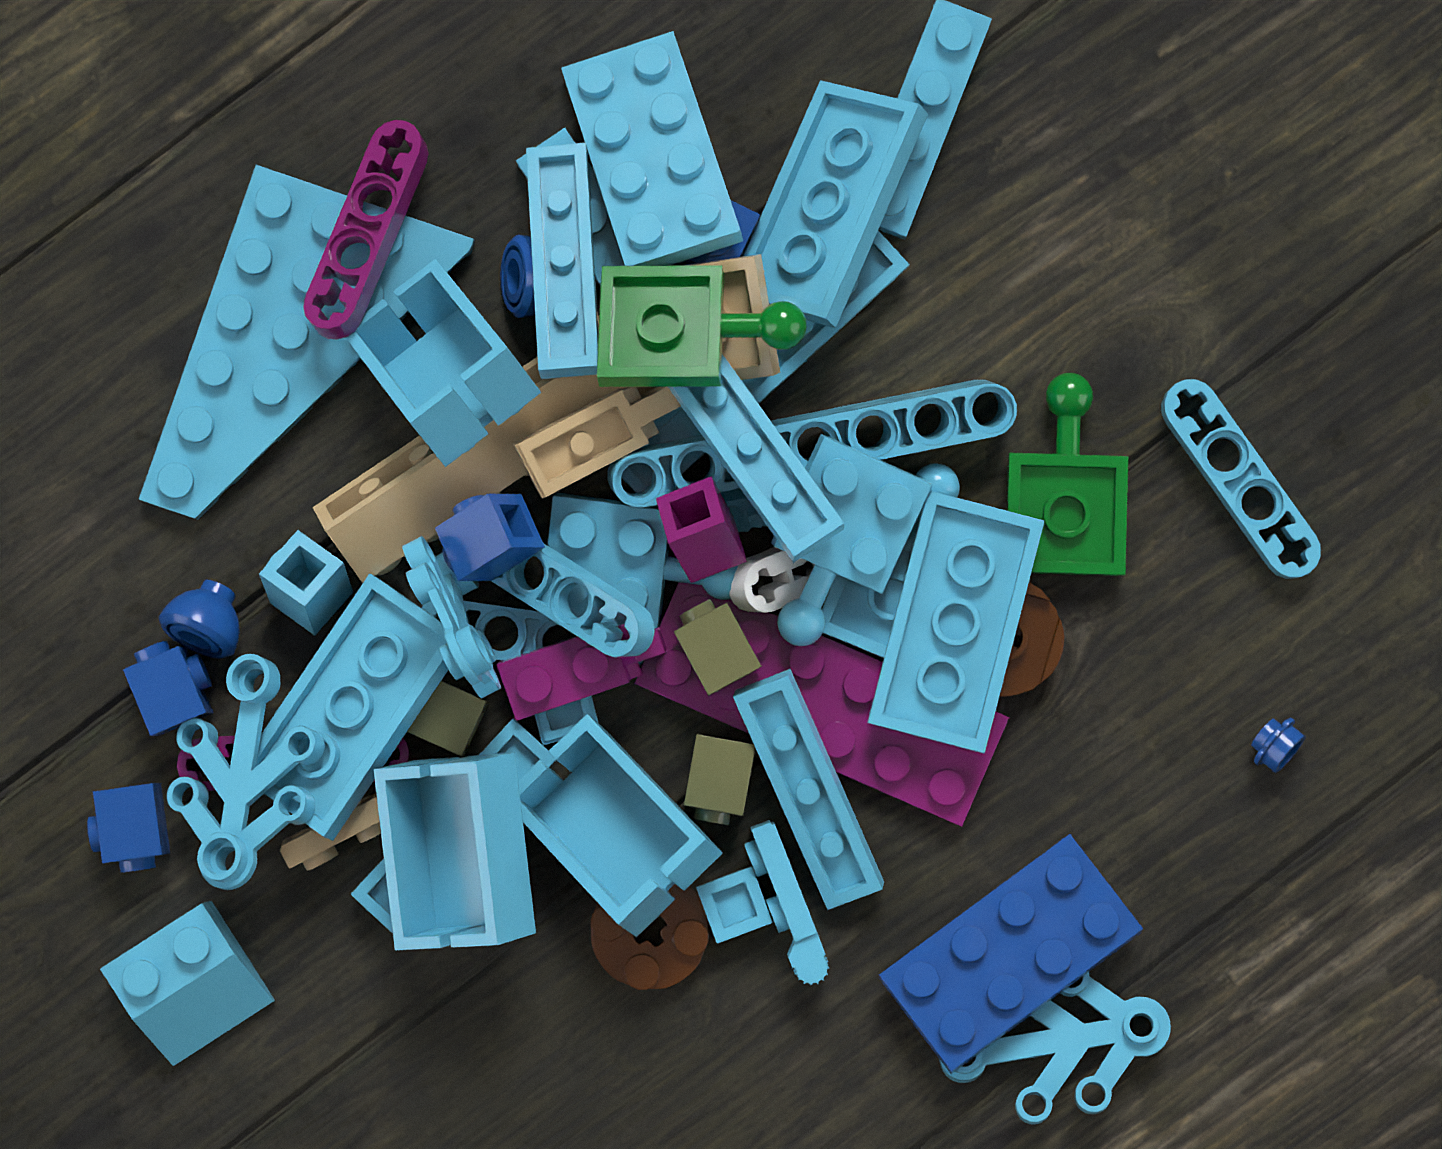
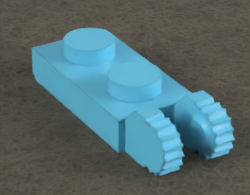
(788, 905)

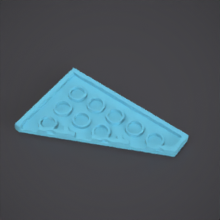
(255, 351)

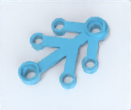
(466, 649)
(242, 780)
(1069, 1041)

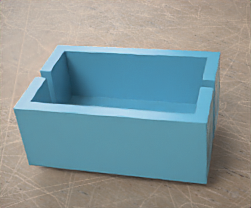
(451, 376)
(613, 826)
(454, 852)

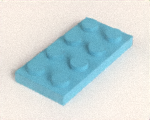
(652, 153)
(833, 196)
(955, 621)
(360, 698)

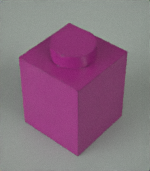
(701, 529)

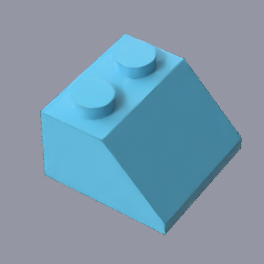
(188, 983)

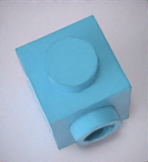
(306, 582)

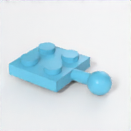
(878, 515)
(623, 549)
(864, 615)

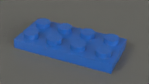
(1010, 953)

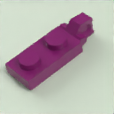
(568, 673)

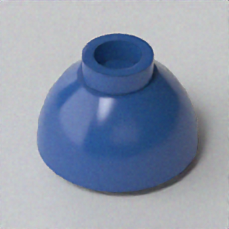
(517, 277)
(203, 620)

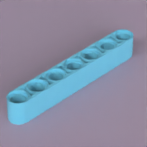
(840, 424)

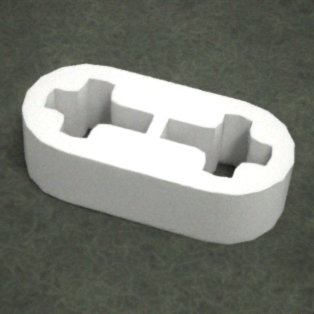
(774, 595)

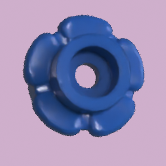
(1277, 744)

